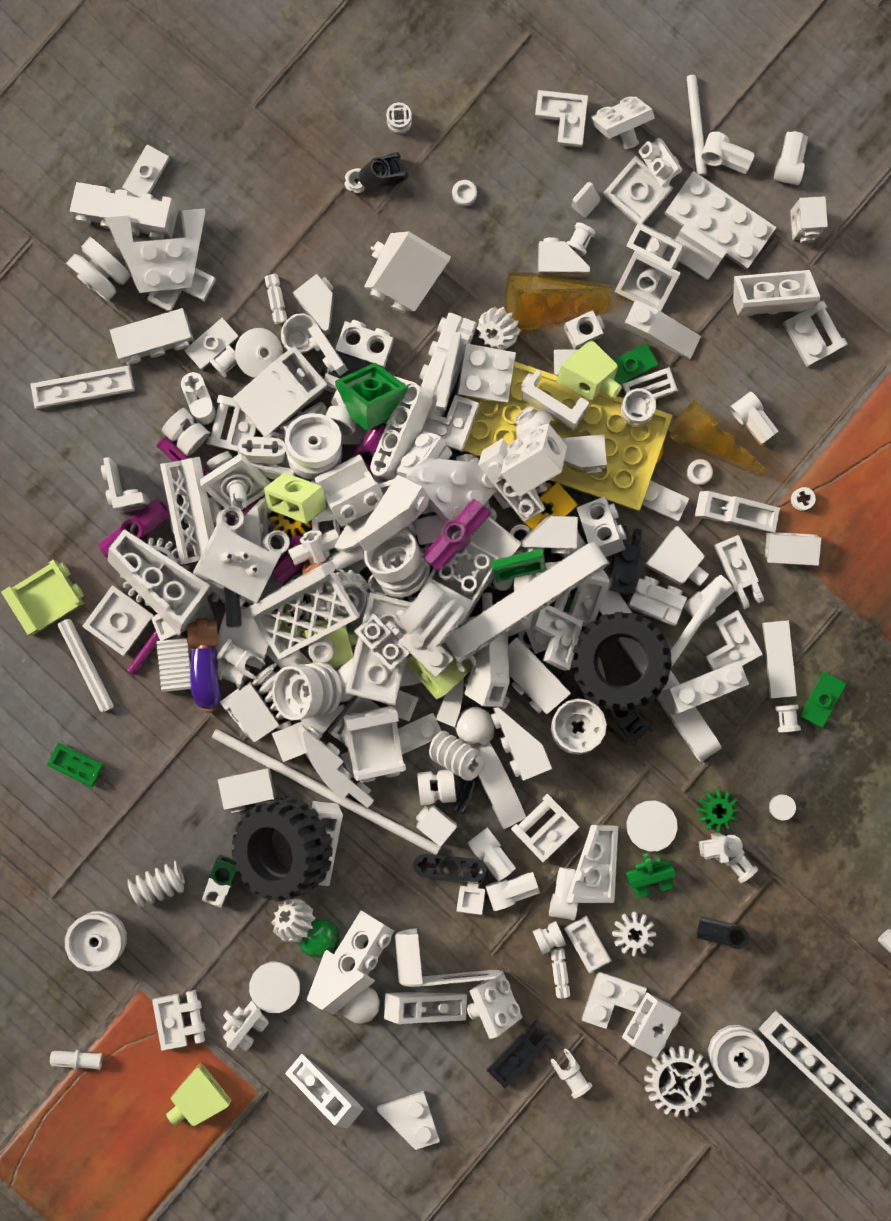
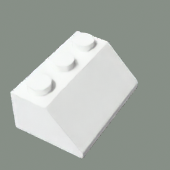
(775, 293)
(534, 678)

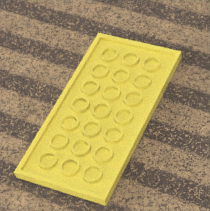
(629, 449)

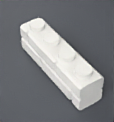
(433, 373)

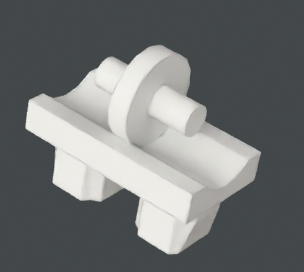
(660, 161)
(720, 847)
(240, 1023)

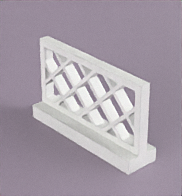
(287, 594)

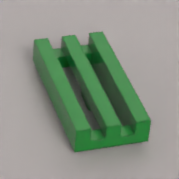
(518, 565)

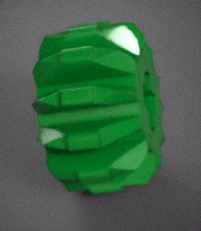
(711, 817)

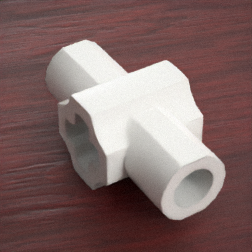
(314, 547)

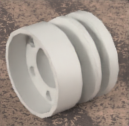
(398, 565)
(431, 616)
(307, 691)
(593, 726)

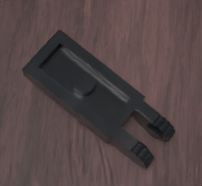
(625, 566)
(518, 1055)

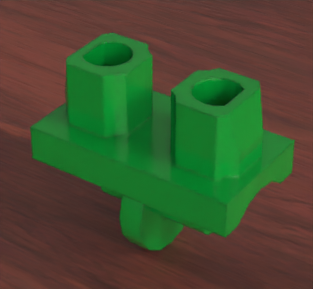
(650, 872)

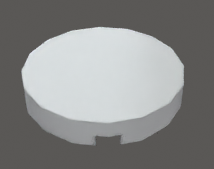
(651, 825)
(274, 987)

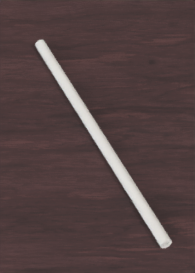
(325, 791)

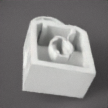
(535, 454)

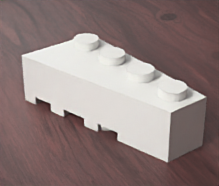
(146, 213)
(158, 580)

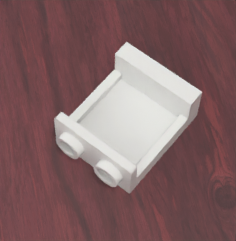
(534, 396)
(350, 490)
(374, 744)

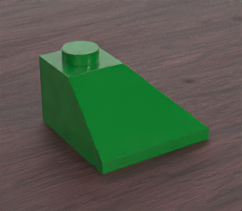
(370, 395)

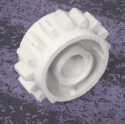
(356, 589)

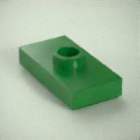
(634, 363)
(822, 699)
(75, 765)

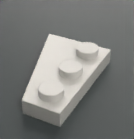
(597, 867)

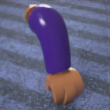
(203, 666)

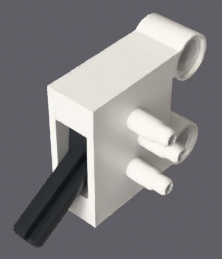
(238, 564)

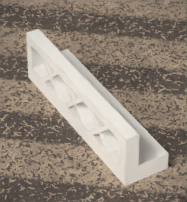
(194, 509)

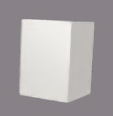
(647, 281)

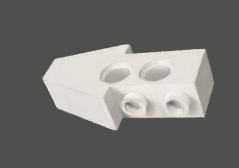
(334, 982)

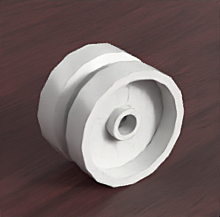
(96, 272)
(313, 445)
(106, 929)
(742, 1071)

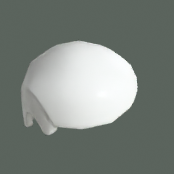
(296, 332)
(475, 726)
(362, 1007)

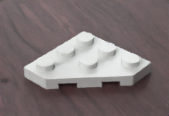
(451, 485)

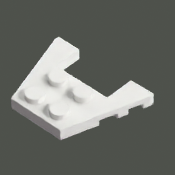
(160, 263)

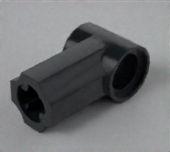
(720, 931)

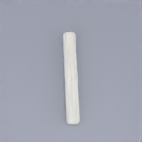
(85, 665)

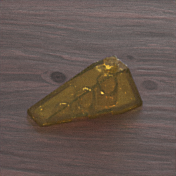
(550, 299)
(700, 432)

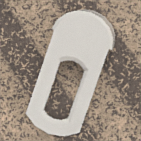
(410, 966)

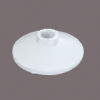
(249, 347)

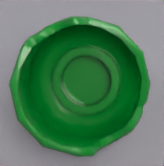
(321, 938)

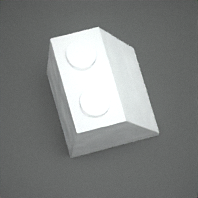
(405, 271)

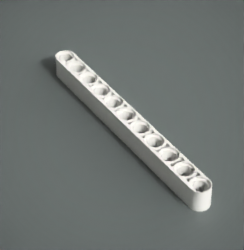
(689, 722)

